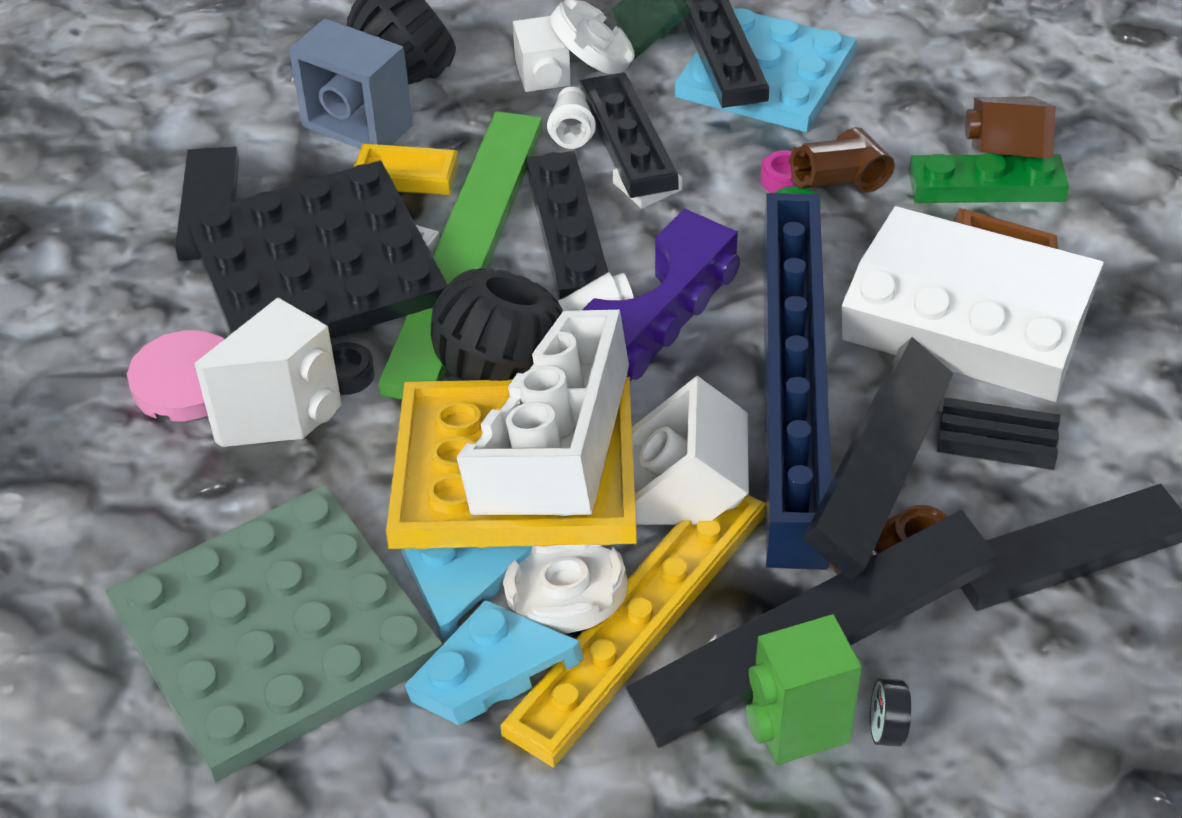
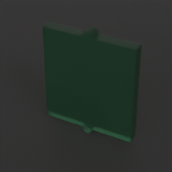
(648, 20)

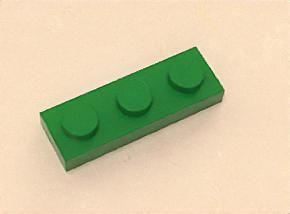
(987, 178)

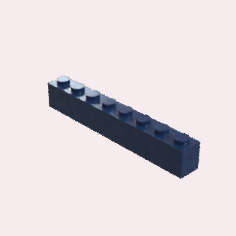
(794, 379)

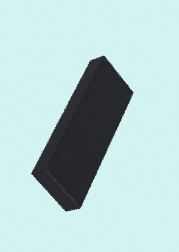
(207, 182)

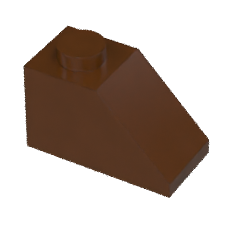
(1012, 126)

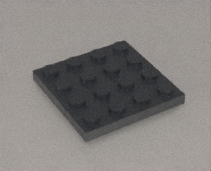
(325, 246)

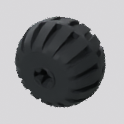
(409, 24)
(491, 324)

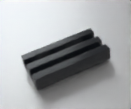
(999, 426)

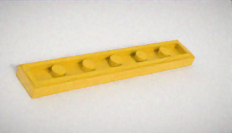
(656, 597)

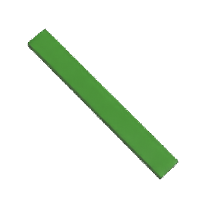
(467, 239)

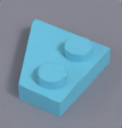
(459, 579)

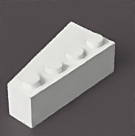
(556, 426)

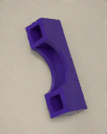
(691, 263)

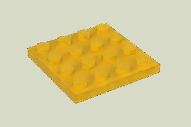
(428, 492)

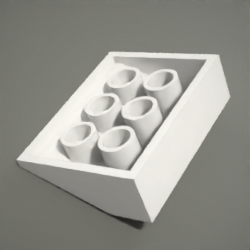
(971, 300)

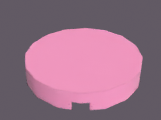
(165, 375)

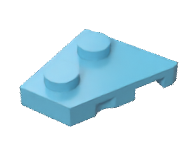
(488, 663)

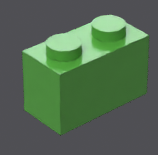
(803, 689)

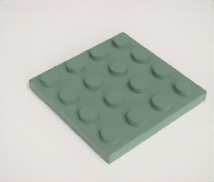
(272, 630)

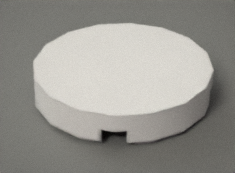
(585, 34)
(567, 586)

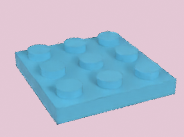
(796, 61)

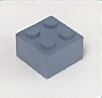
(351, 85)

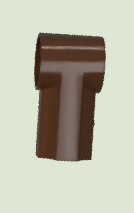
(848, 159)

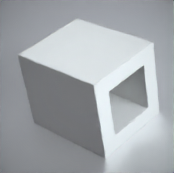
(540, 55)

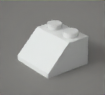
(270, 378)
(690, 457)

